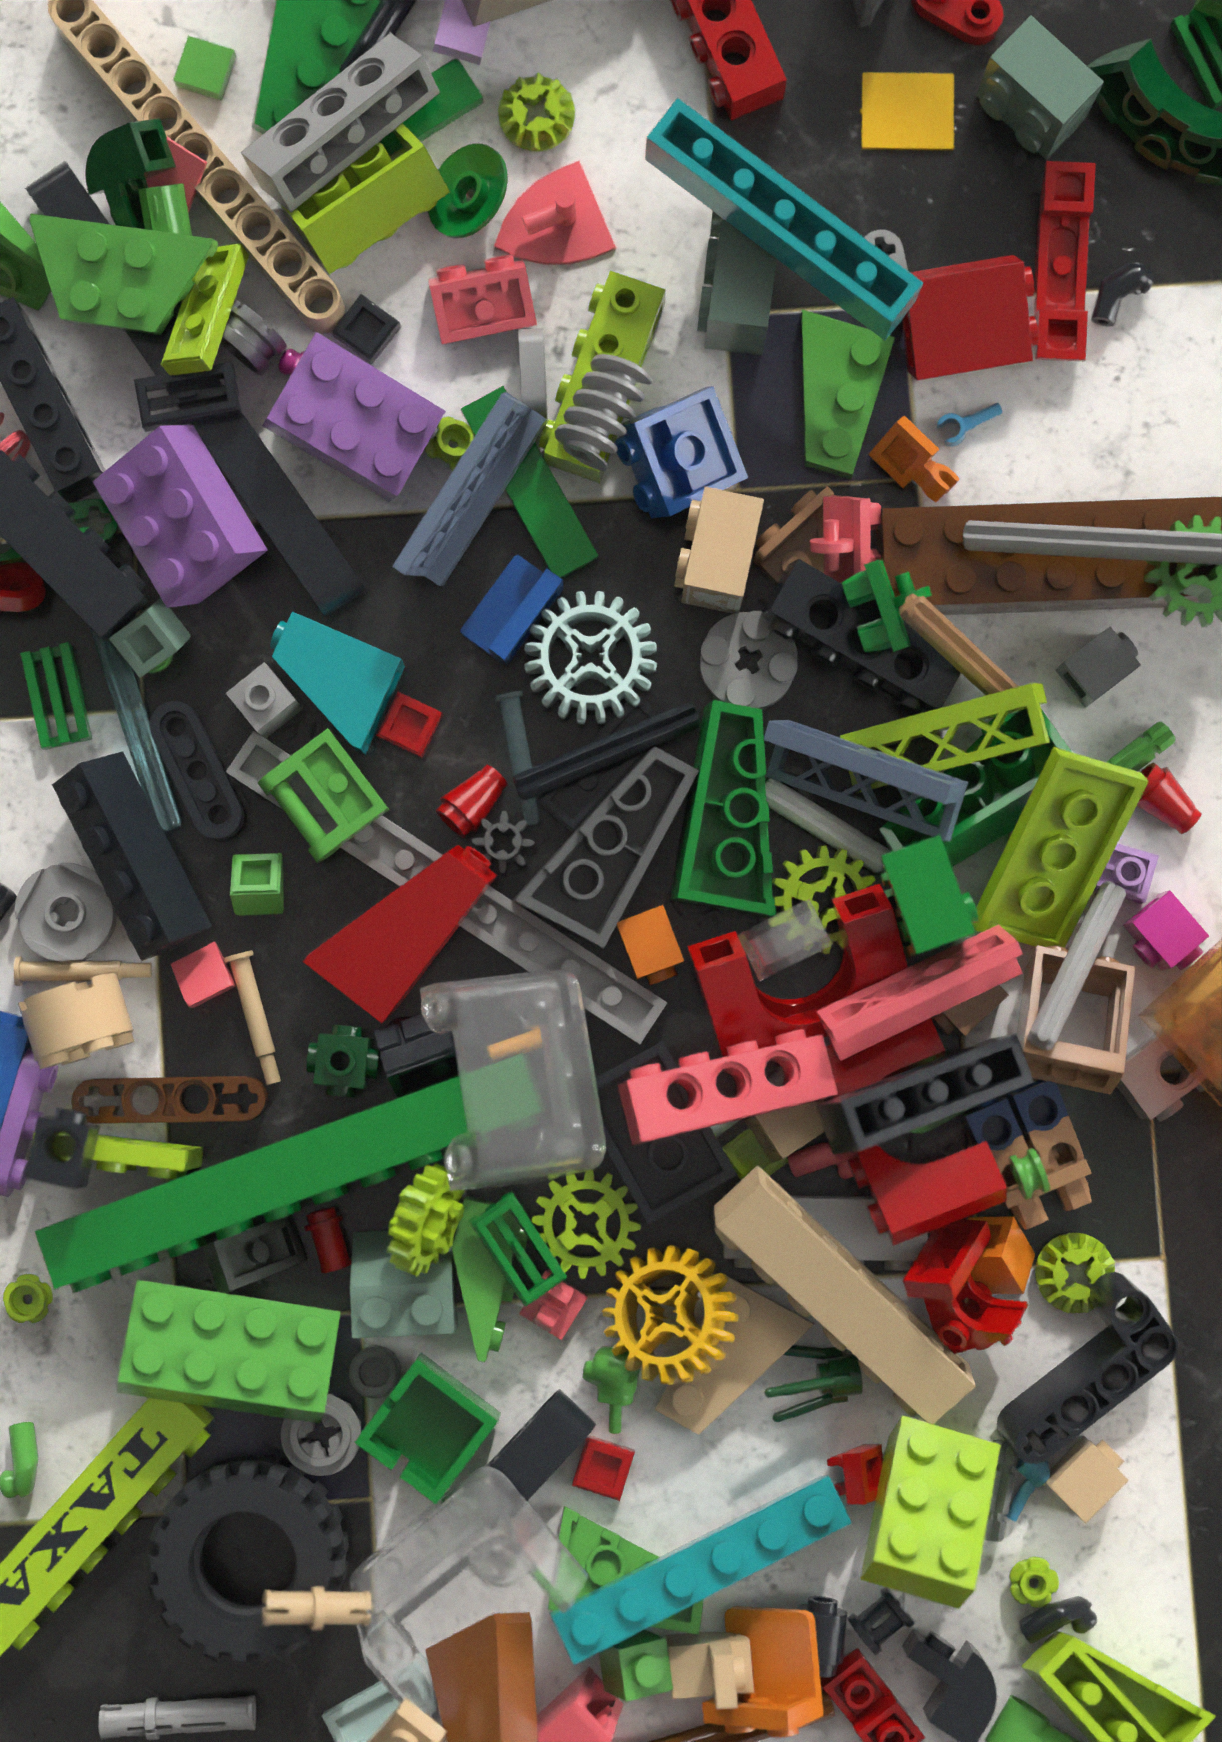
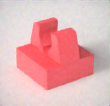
(555, 1308)

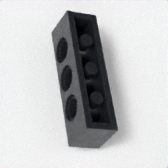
(45, 407)
(789, 618)
(924, 1094)

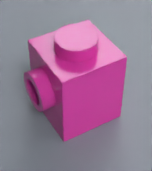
(1166, 933)

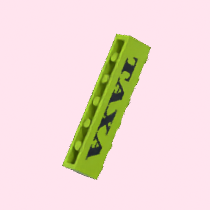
(91, 1509)

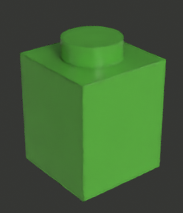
(636, 1667)

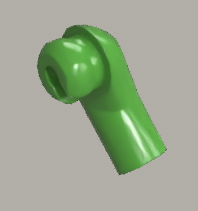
(25, 1461)

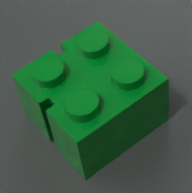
(430, 1423)

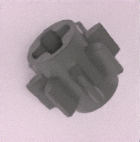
(505, 829)

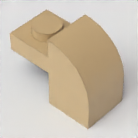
(710, 1666)

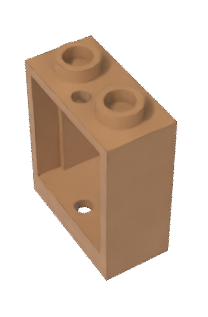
(1070, 1062)

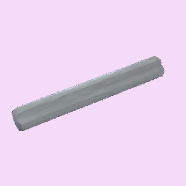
(1076, 966)

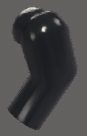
(1057, 1615)

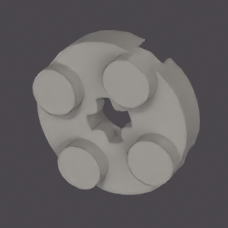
(720, 655)
(40, 922)

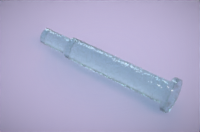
(518, 746)

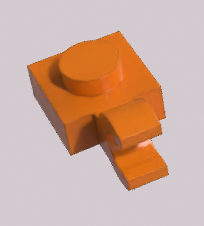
(907, 457)

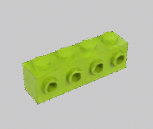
(621, 326)

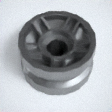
(251, 339)

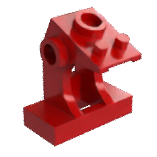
(958, 1306)

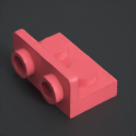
(482, 299)

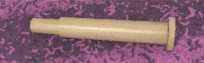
(76, 970)
(254, 1014)

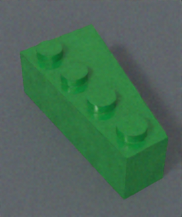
(993, 796)
(725, 827)

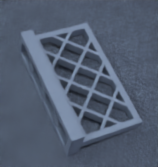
(471, 490)

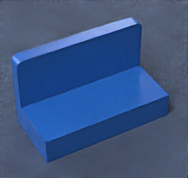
(511, 608)

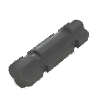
(1001, 1493)

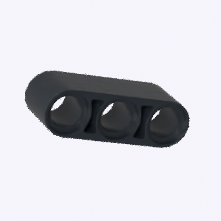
(543, 1444)

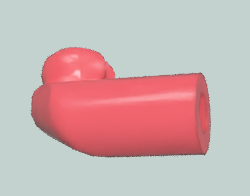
(818, 1158)

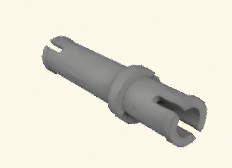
(169, 1717)

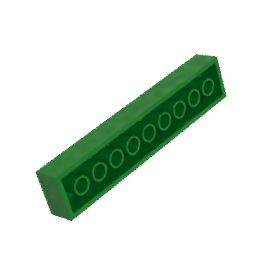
(256, 1183)

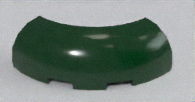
(1158, 114)

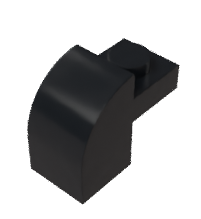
(966, 1690)

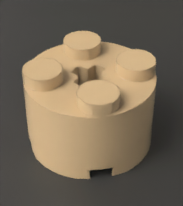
(76, 1021)

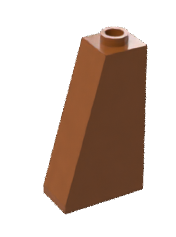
(487, 1680)

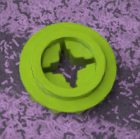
(542, 132)
(1051, 1272)

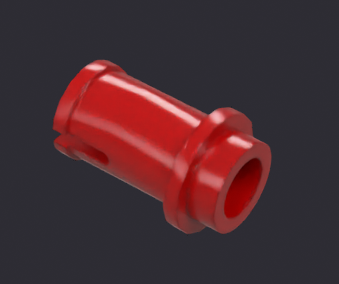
(328, 1239)

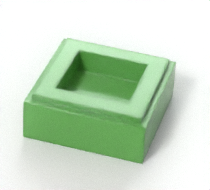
(204, 68)

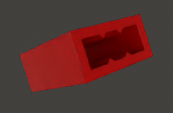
(970, 318)

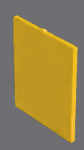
(907, 111)

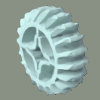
(606, 640)

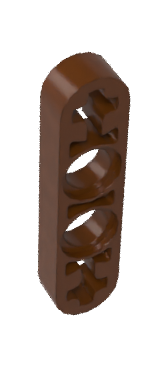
(170, 1099)

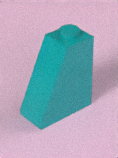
(339, 675)

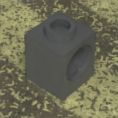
(1099, 665)

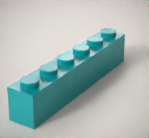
(781, 219)
(700, 1568)

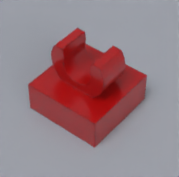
(861, 1473)

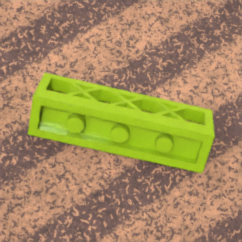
(951, 718)

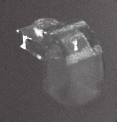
(784, 940)

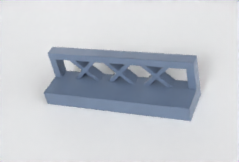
(864, 762)

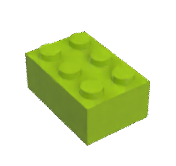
(930, 1512)

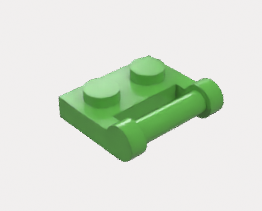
(337, 786)

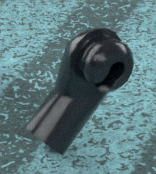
(1117, 285)

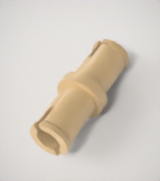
(316, 1608)

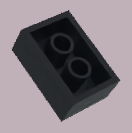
(665, 1170)

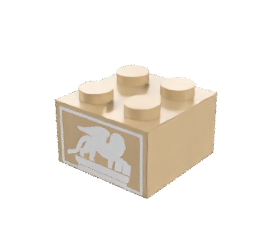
(721, 550)

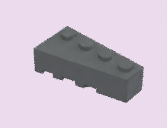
(605, 858)

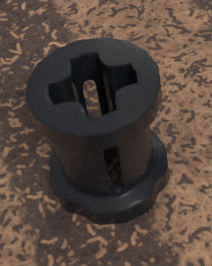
(876, 1637)

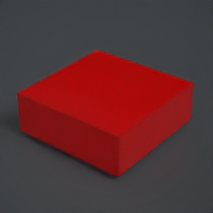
(409, 724)
(603, 1467)

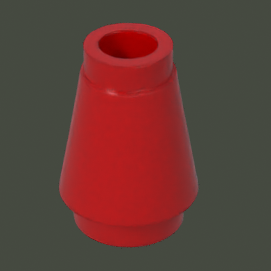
(1167, 799)
(471, 801)

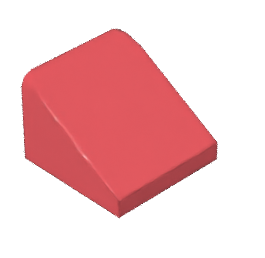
(203, 975)

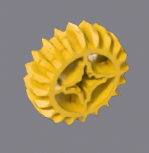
(655, 1330)

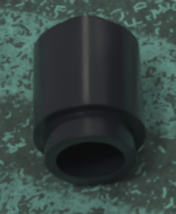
(830, 1632)

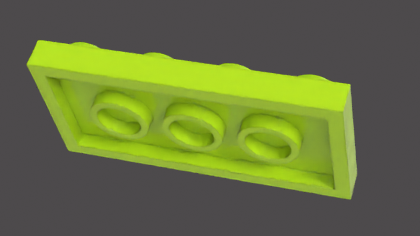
(1059, 848)

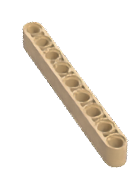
(237, 218)

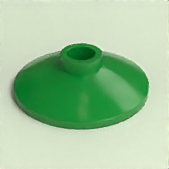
(476, 187)

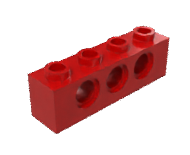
(742, 86)

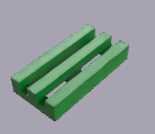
(1180, 28)
(46, 656)
(494, 1213)

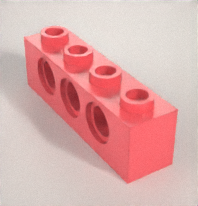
(806, 1080)

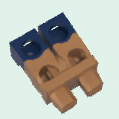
(1048, 1131)

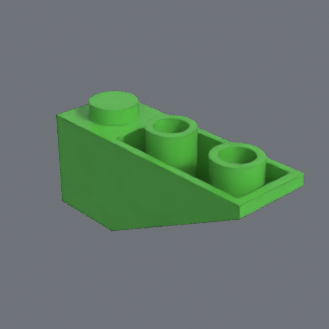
(480, 1277)

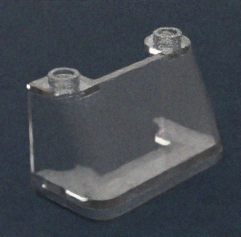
(521, 1078)

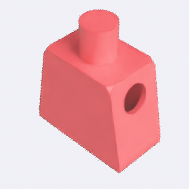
(580, 1712)

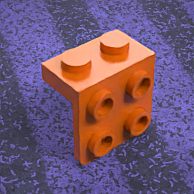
(782, 1669)

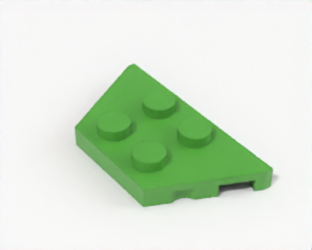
(117, 272)

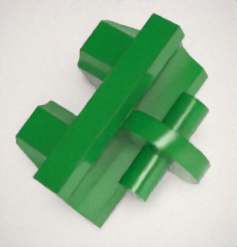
(873, 585)

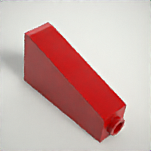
(396, 940)

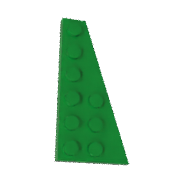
(305, 52)

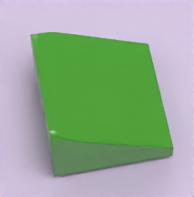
(257, 884)

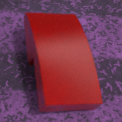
(869, 1702)

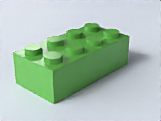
(228, 1352)

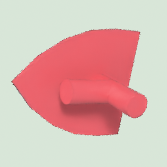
(556, 221)

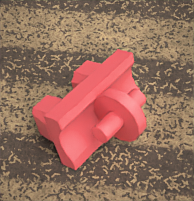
(847, 535)

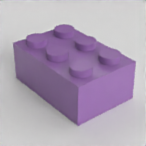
(353, 418)
(179, 515)

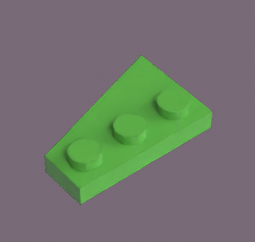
(840, 387)
(609, 1557)

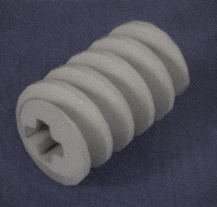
(599, 407)

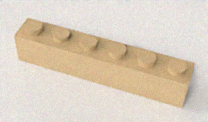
(842, 1296)

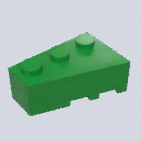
(926, 897)

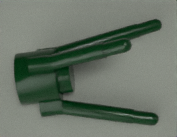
(835, 1379)

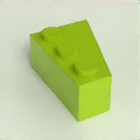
(1108, 1697)

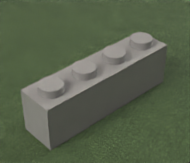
(852, 1226)

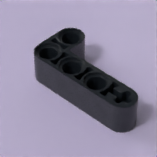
(1039, 1423)

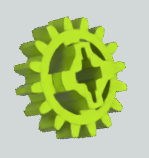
(832, 877)
(602, 1207)
(424, 1221)

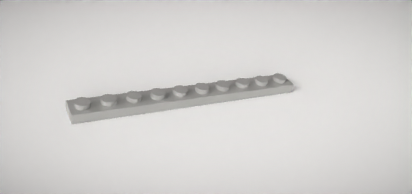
(493, 918)

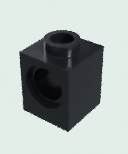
(43, 1162)

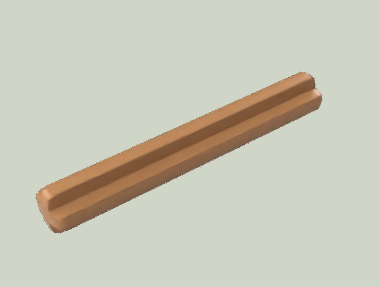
(954, 645)

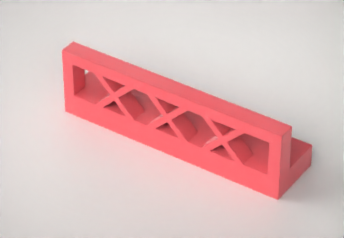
(921, 991)

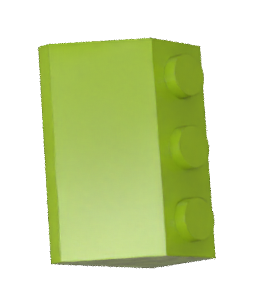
(368, 201)

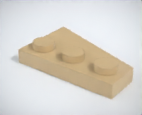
(761, 1338)

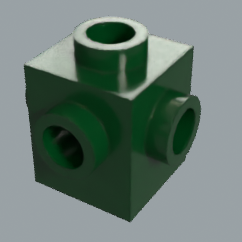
(363, 1061)

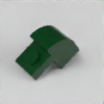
(123, 162)

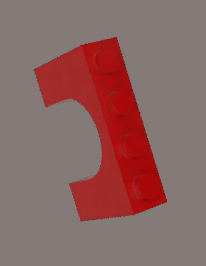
(746, 1014)
(908, 1195)

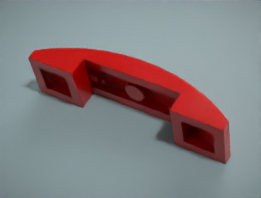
(1062, 260)

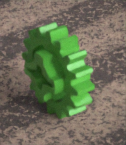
(1206, 588)

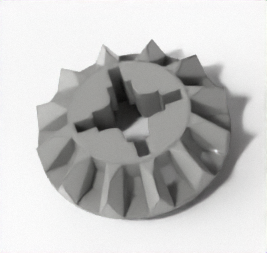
(309, 1454)

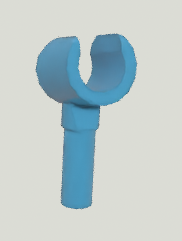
(968, 422)
(1035, 1477)

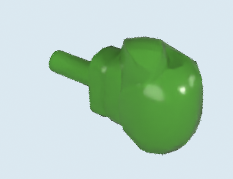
(613, 1383)

